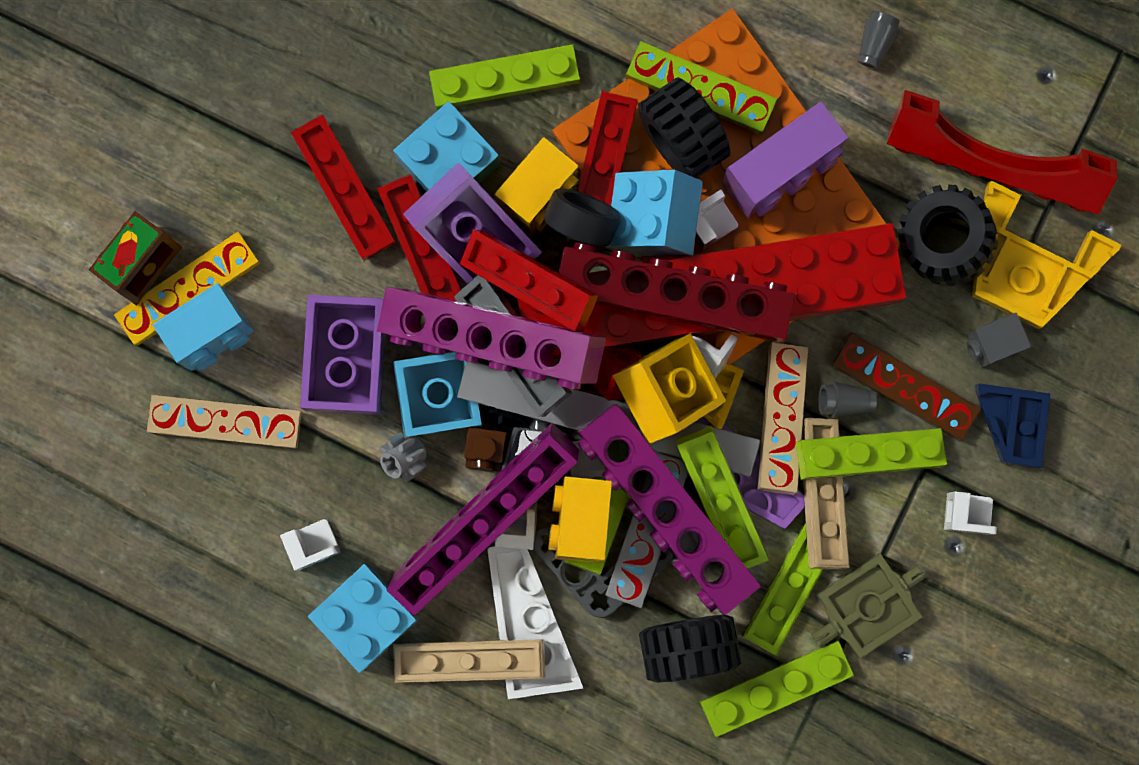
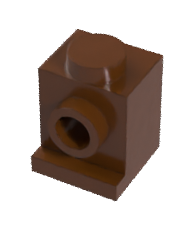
(485, 449)

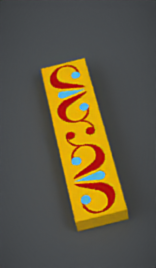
(219, 265)

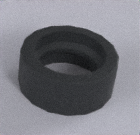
(582, 217)

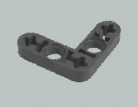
(583, 590)

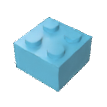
(442, 144)
(656, 212)
(204, 328)
(429, 392)
(362, 618)

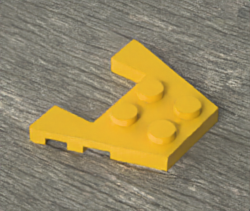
(1029, 277)

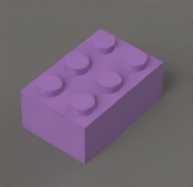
(785, 161)
(452, 211)
(343, 356)

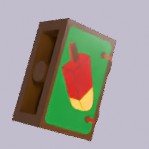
(135, 258)

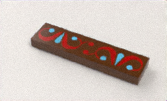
(906, 387)

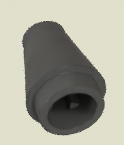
(877, 38)
(845, 400)

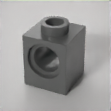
(997, 340)

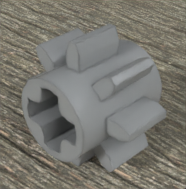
(403, 457)

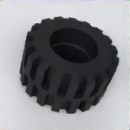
(684, 128)
(941, 206)
(690, 648)

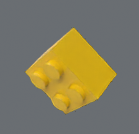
(531, 185)
(669, 388)
(582, 519)

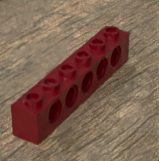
(769, 325)

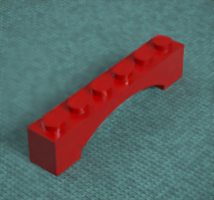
(1076, 180)

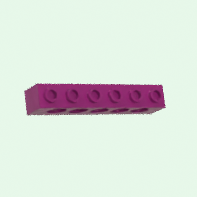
(579, 350)
(483, 519)
(735, 581)

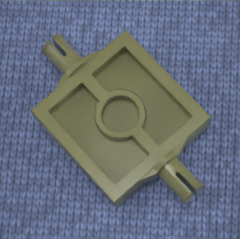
(869, 605)

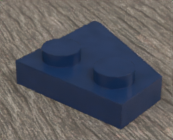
(1015, 423)

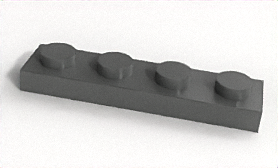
(541, 395)

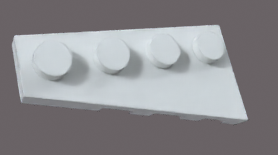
(527, 614)

